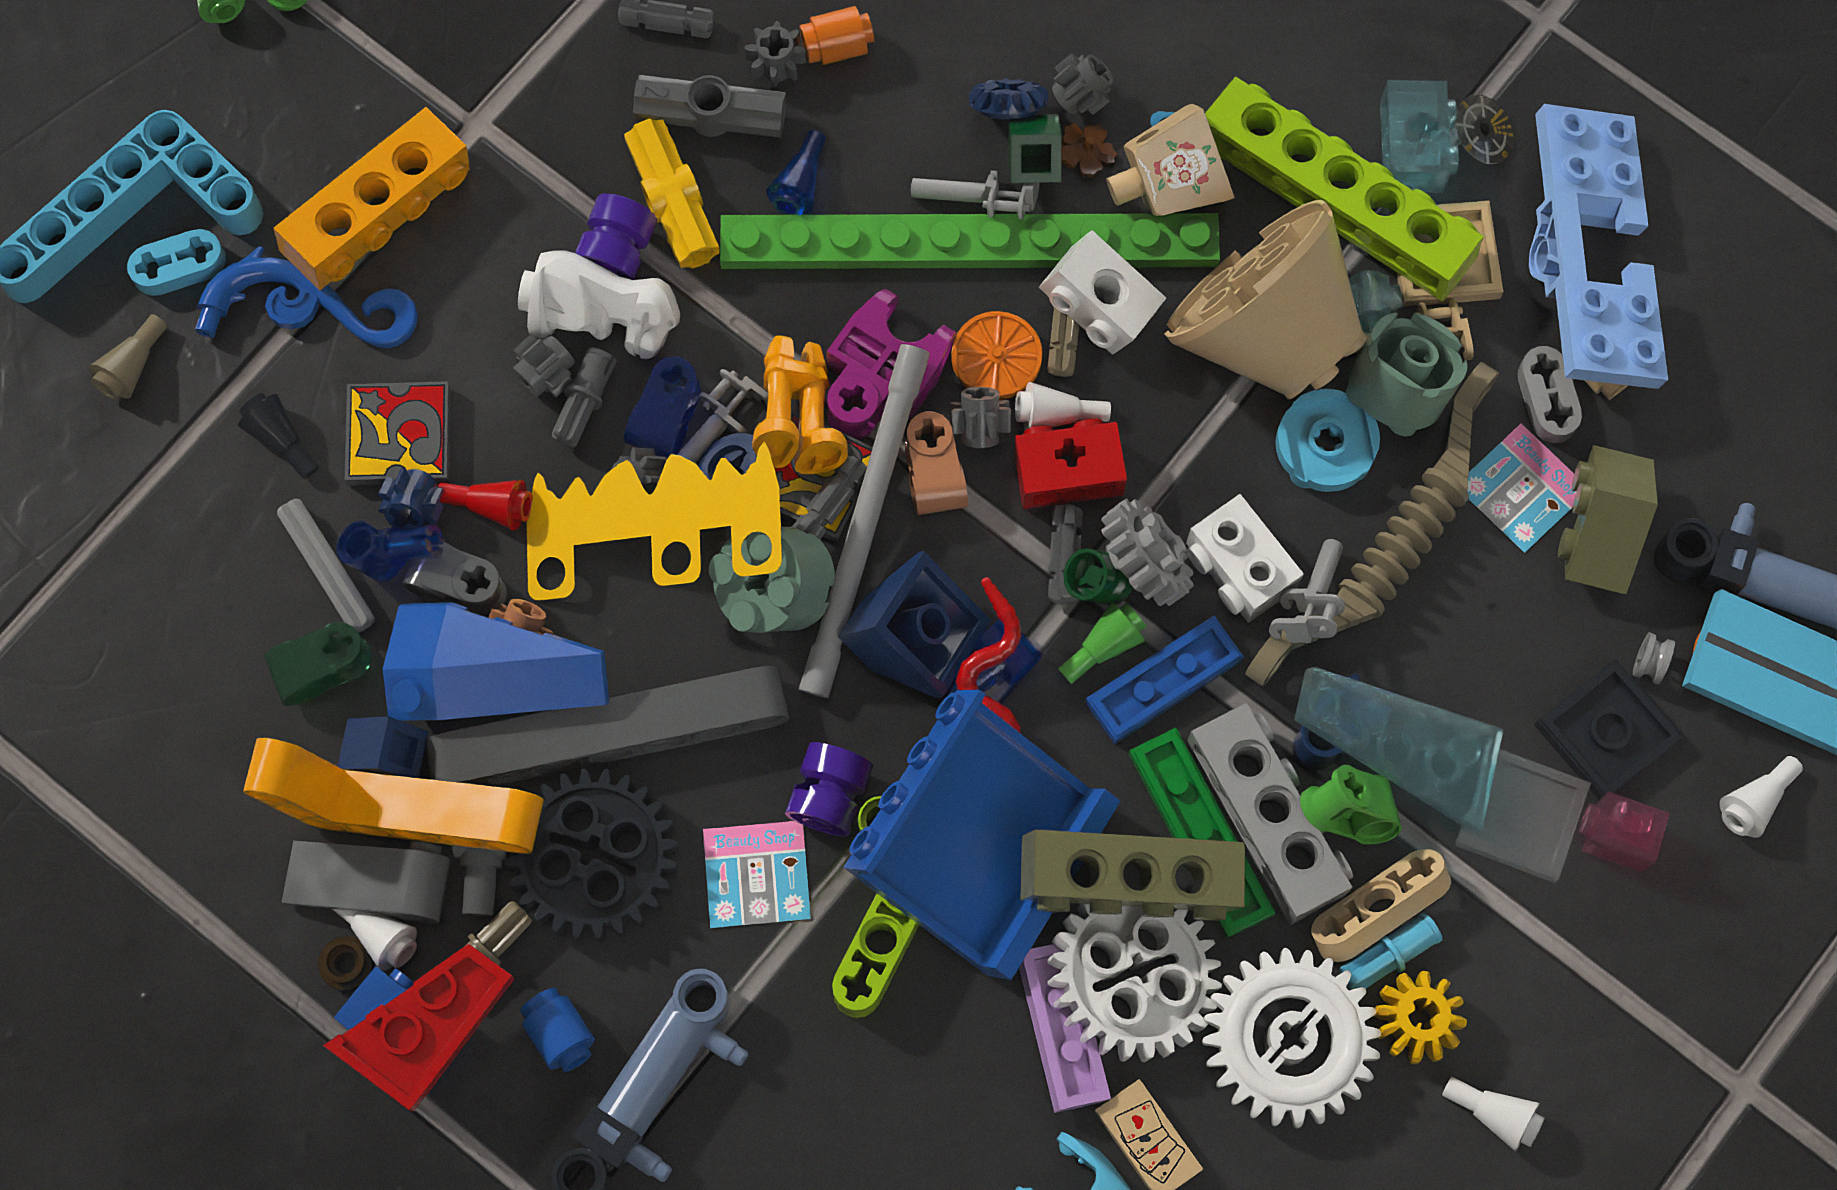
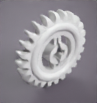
(1256, 1075)

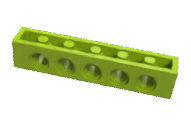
(1389, 239)

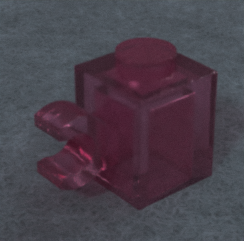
(1623, 831)

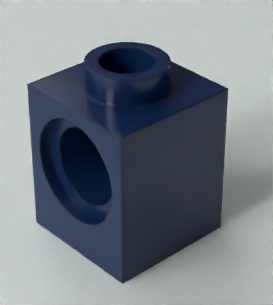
(382, 747)

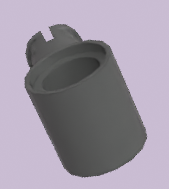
(479, 878)

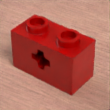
(1048, 480)

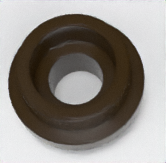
(334, 952)

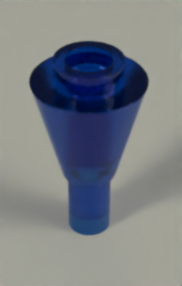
(794, 187)

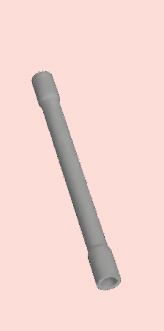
(903, 390)

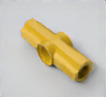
(671, 193)

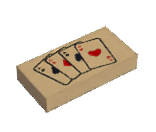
(1148, 1139)

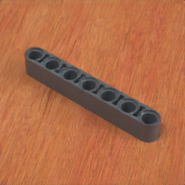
(610, 732)

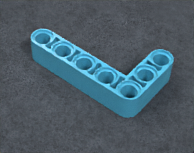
(122, 200)

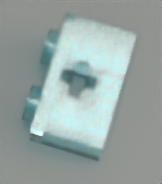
(1414, 112)

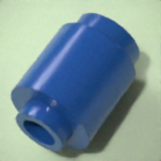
(557, 1030)

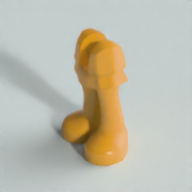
(806, 380)

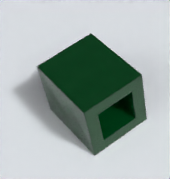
(1034, 149)

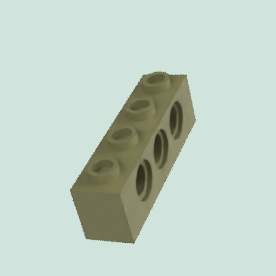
(1214, 865)

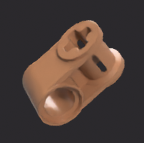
(934, 472)

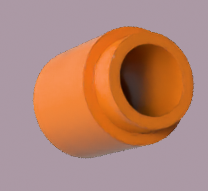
(836, 36)

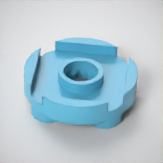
(1310, 464)

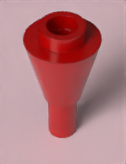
(500, 502)

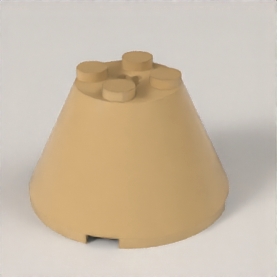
(1279, 309)

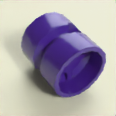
(617, 234)
(829, 789)

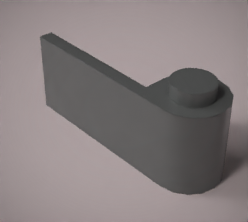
(369, 879)

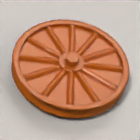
(997, 353)

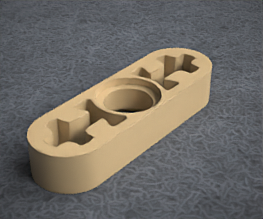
(1344, 915)

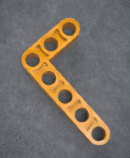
(389, 804)

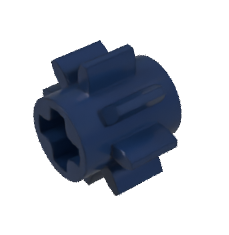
(410, 499)

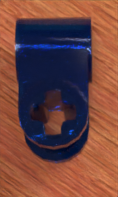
(660, 416)

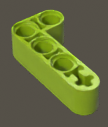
(879, 916)

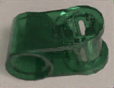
(311, 664)

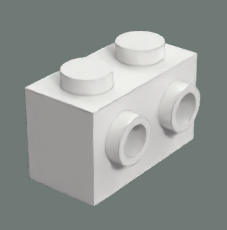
(1242, 559)

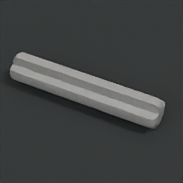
(325, 565)

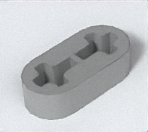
(1538, 398)

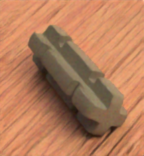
(1063, 345)

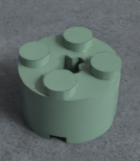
(1406, 372)
(778, 600)

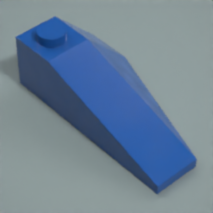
(473, 666)

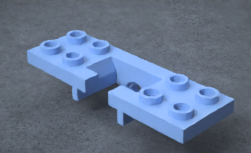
(1596, 181)

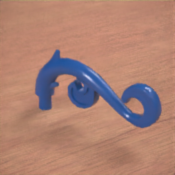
(297, 313)

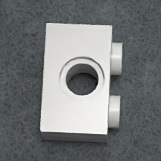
(1127, 294)

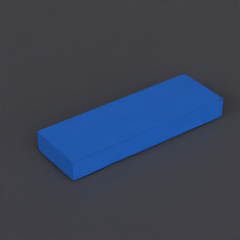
(1164, 679)

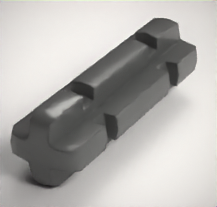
(667, 17)
(832, 497)
(1064, 543)

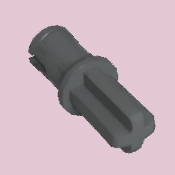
(583, 396)

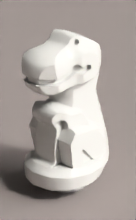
(583, 296)

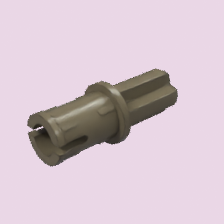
(501, 931)

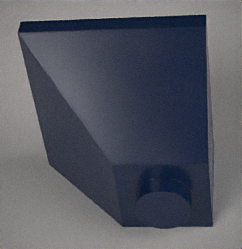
(916, 627)

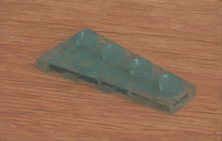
(1413, 744)

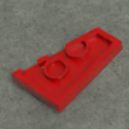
(423, 1029)

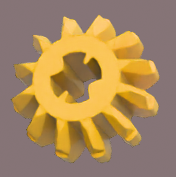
(1436, 1030)

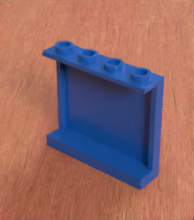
(955, 828)

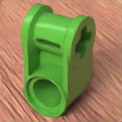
(1353, 806)

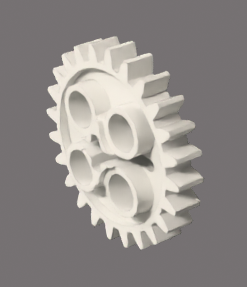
(1154, 1018)

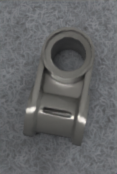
(452, 579)

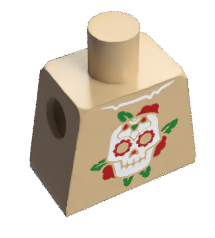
(1173, 166)

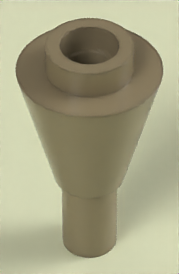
(121, 367)

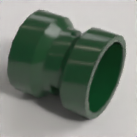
(1093, 577)

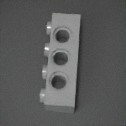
(1294, 890)

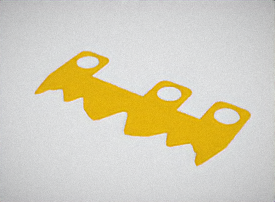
(672, 513)

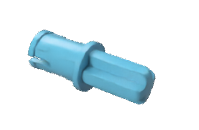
(1392, 952)

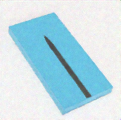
(1767, 669)

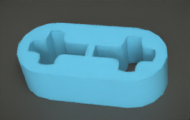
(176, 262)

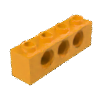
(419, 143)

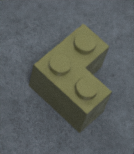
(1614, 516)

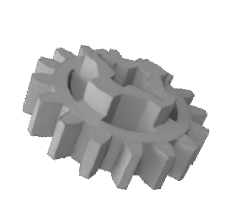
(1147, 552)

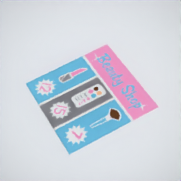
(1522, 487)
(756, 874)

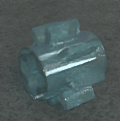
(1374, 297)

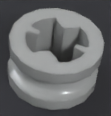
(1653, 658)

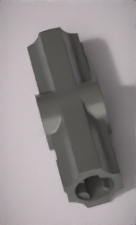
(740, 110)

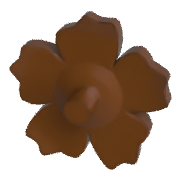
(1086, 149)

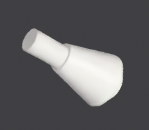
(1054, 408)
(1752, 806)
(384, 938)
(1508, 1117)

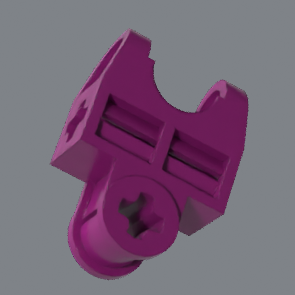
(865, 360)

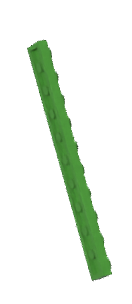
(961, 240)

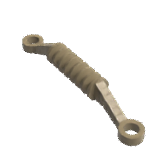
(1445, 486)

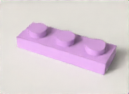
(1070, 1067)

